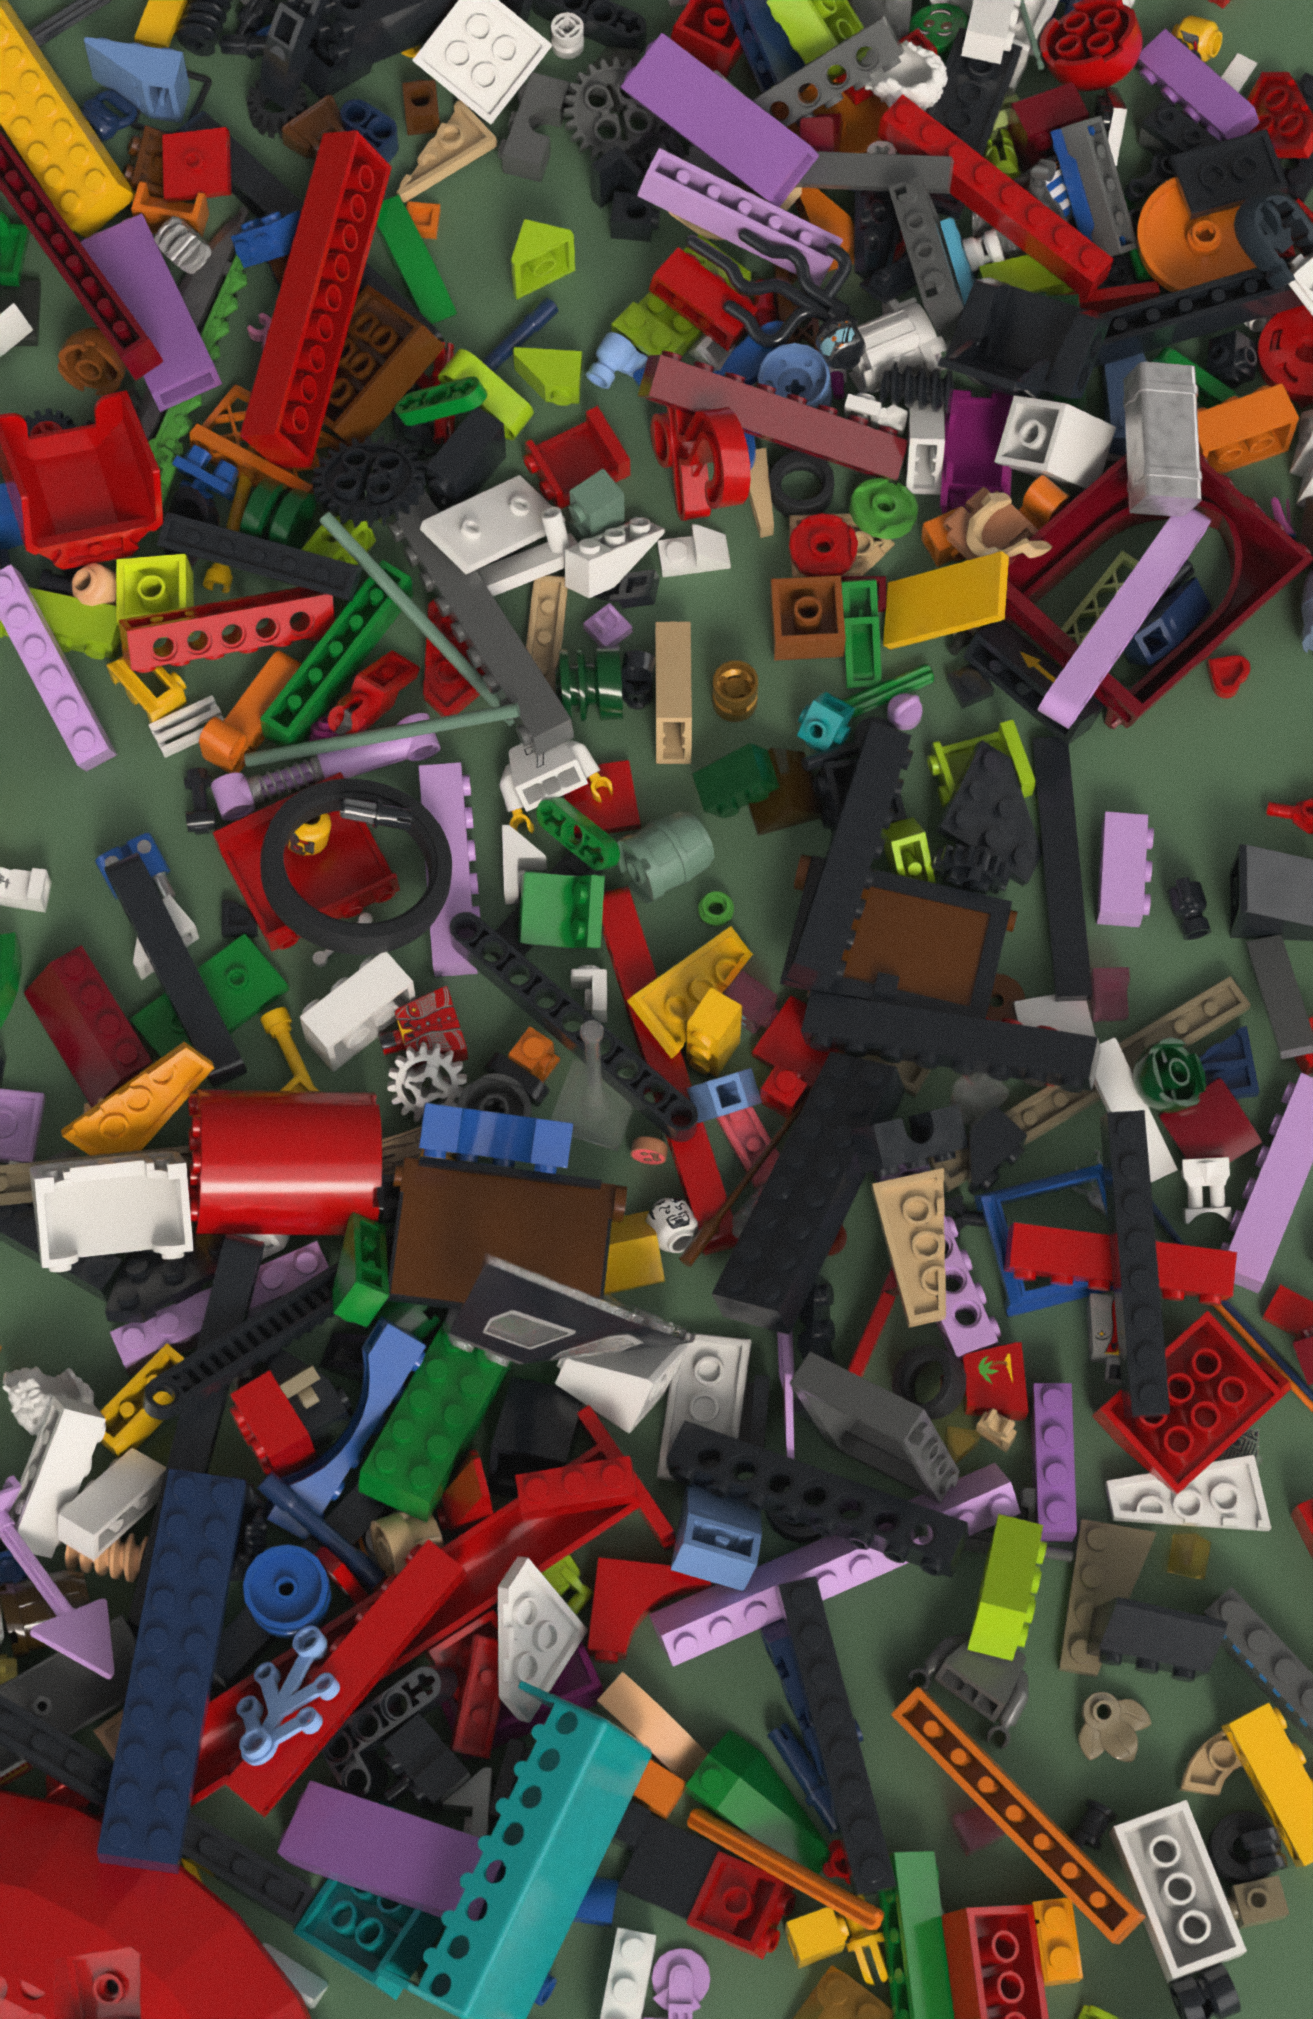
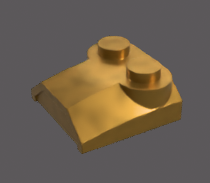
(842, 1998)

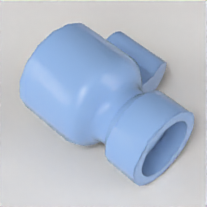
(613, 355)

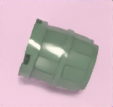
(665, 855)

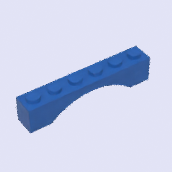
(387, 1361)

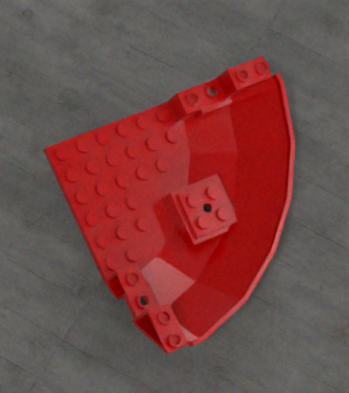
(88, 1922)

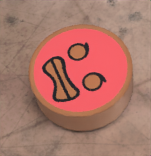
(649, 1150)

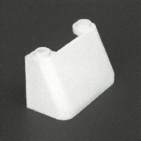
(111, 1207)

